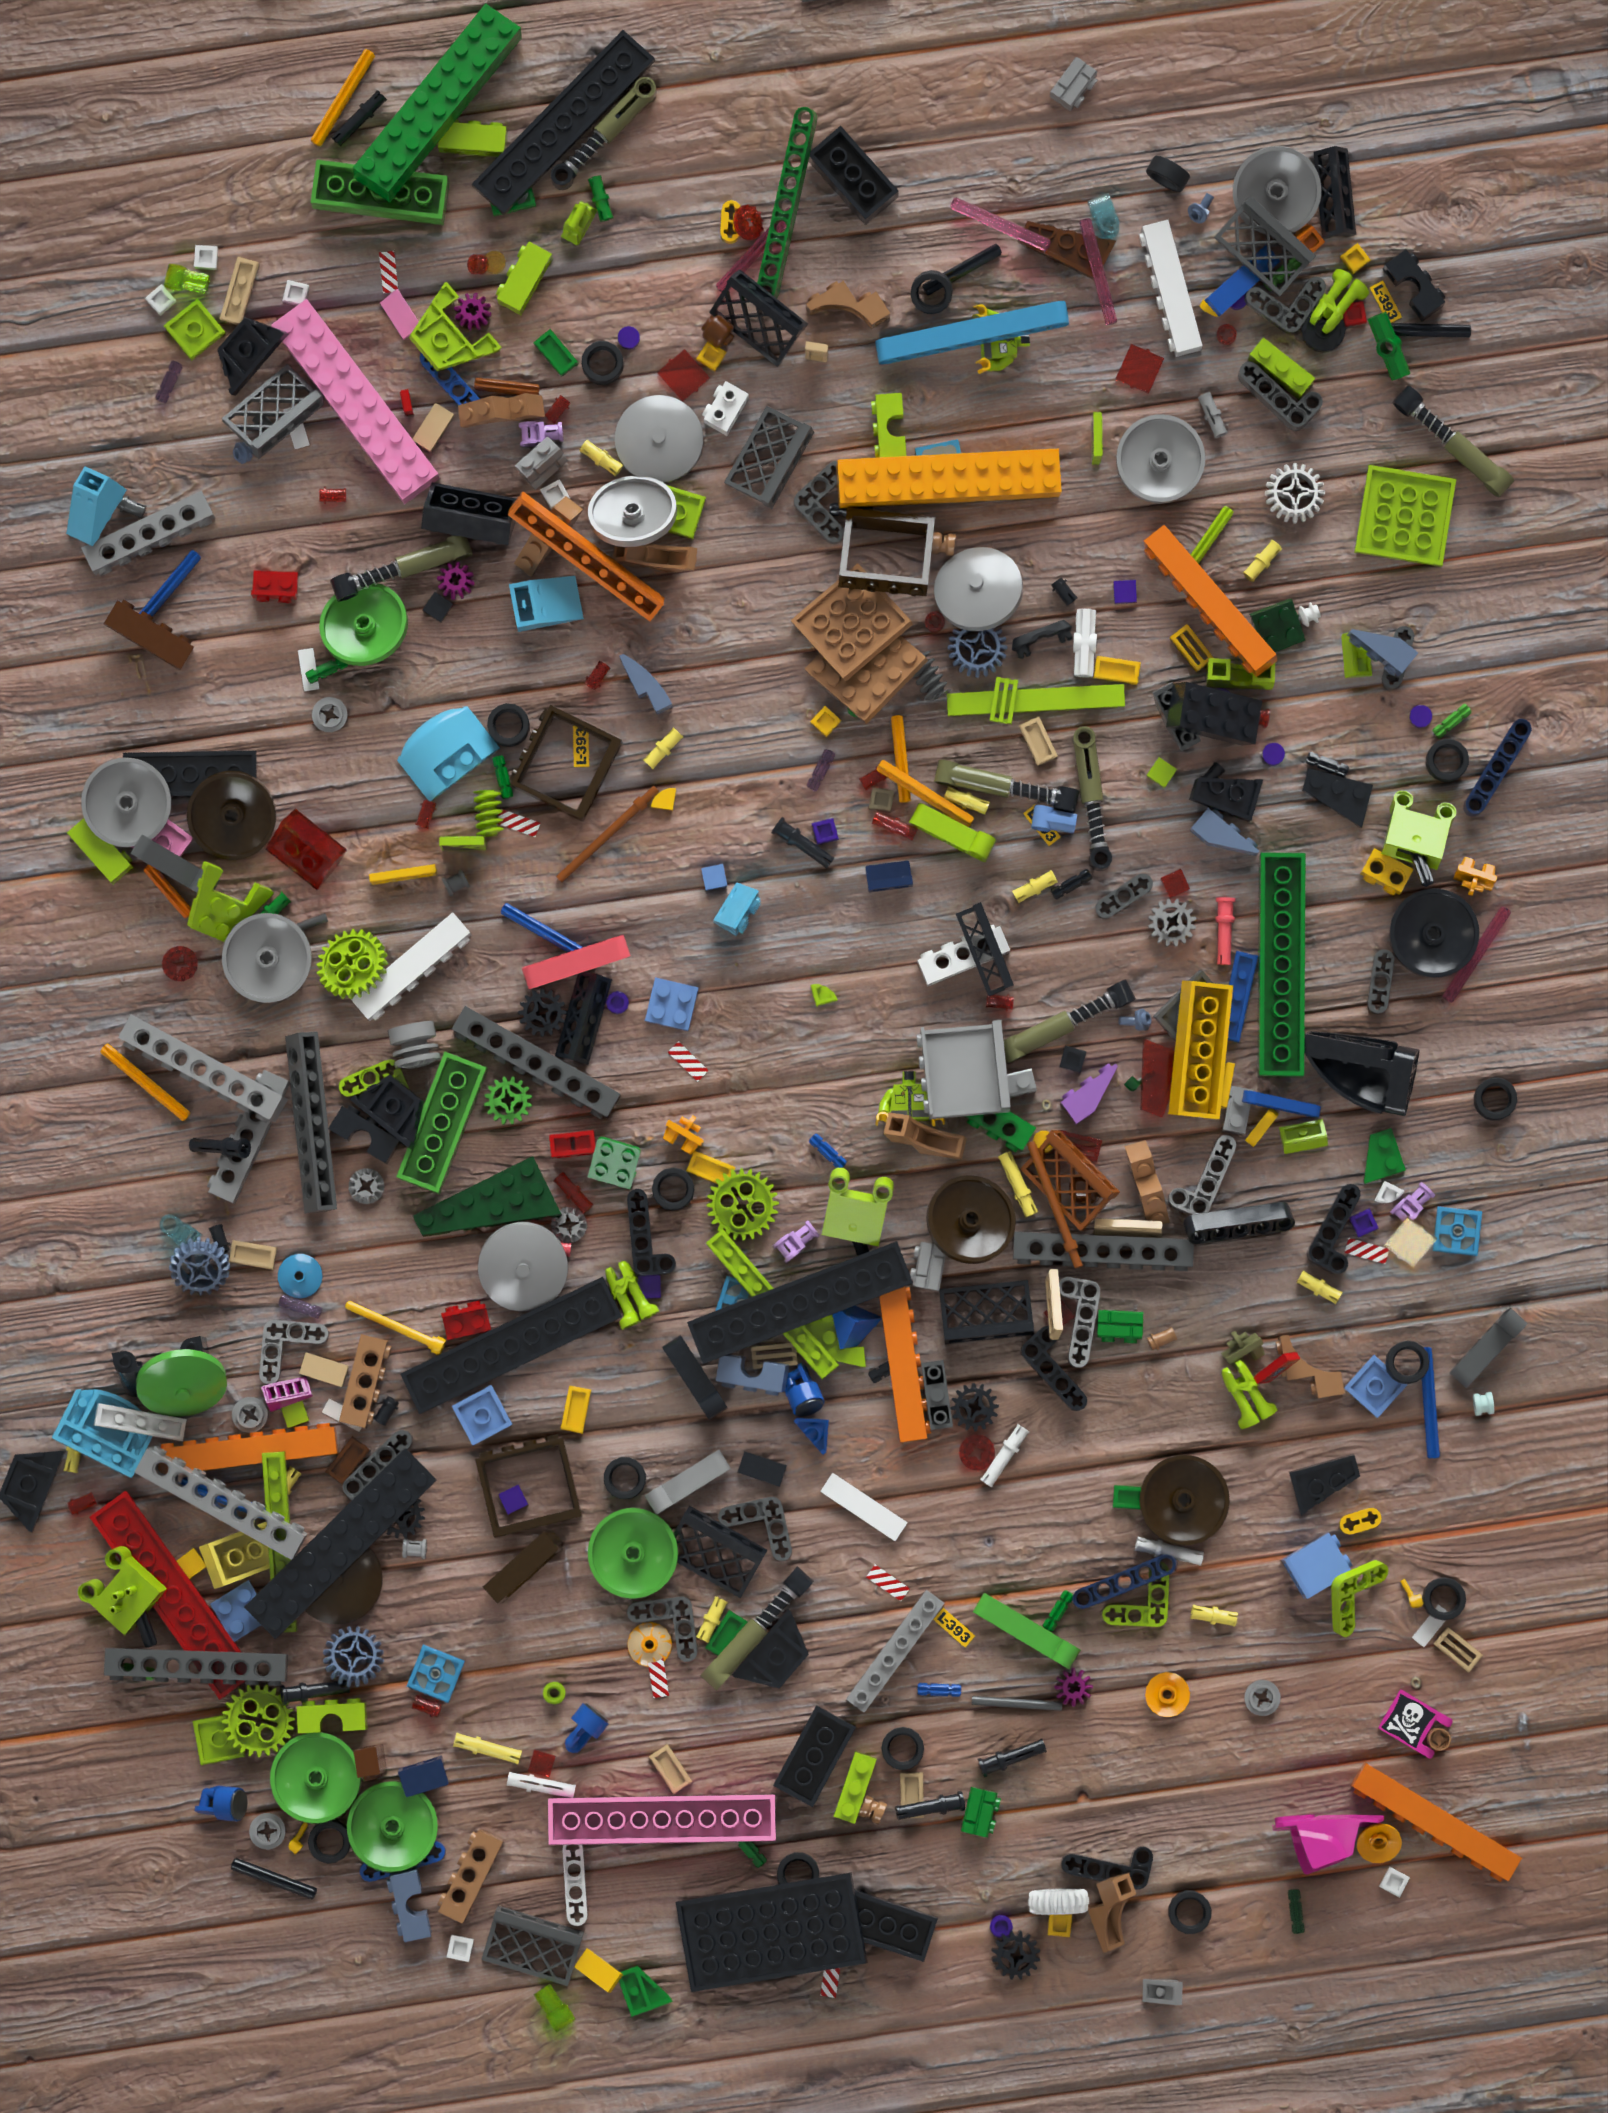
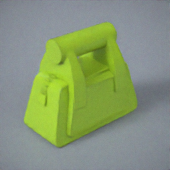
(578, 222)

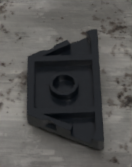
(247, 351)
(393, 1108)
(29, 1484)
(775, 1655)

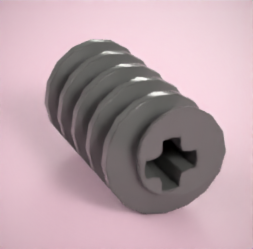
(930, 680)

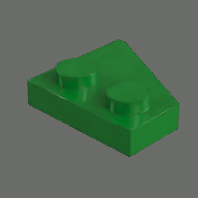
(1382, 1156)
(641, 1991)

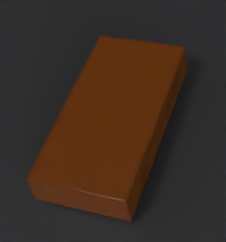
(347, 1460)

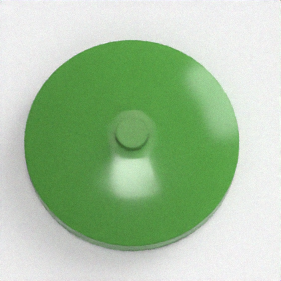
(365, 626)
(181, 1383)
(633, 1553)
(315, 1778)
(391, 1829)

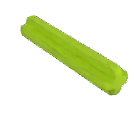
(1212, 533)

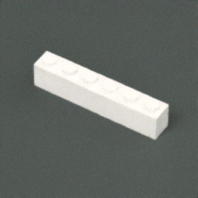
(1171, 288)
(413, 965)

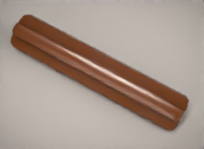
(505, 387)

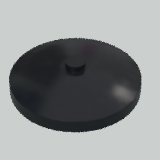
(1434, 933)

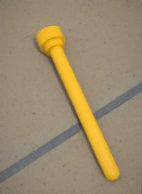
(435, 1344)

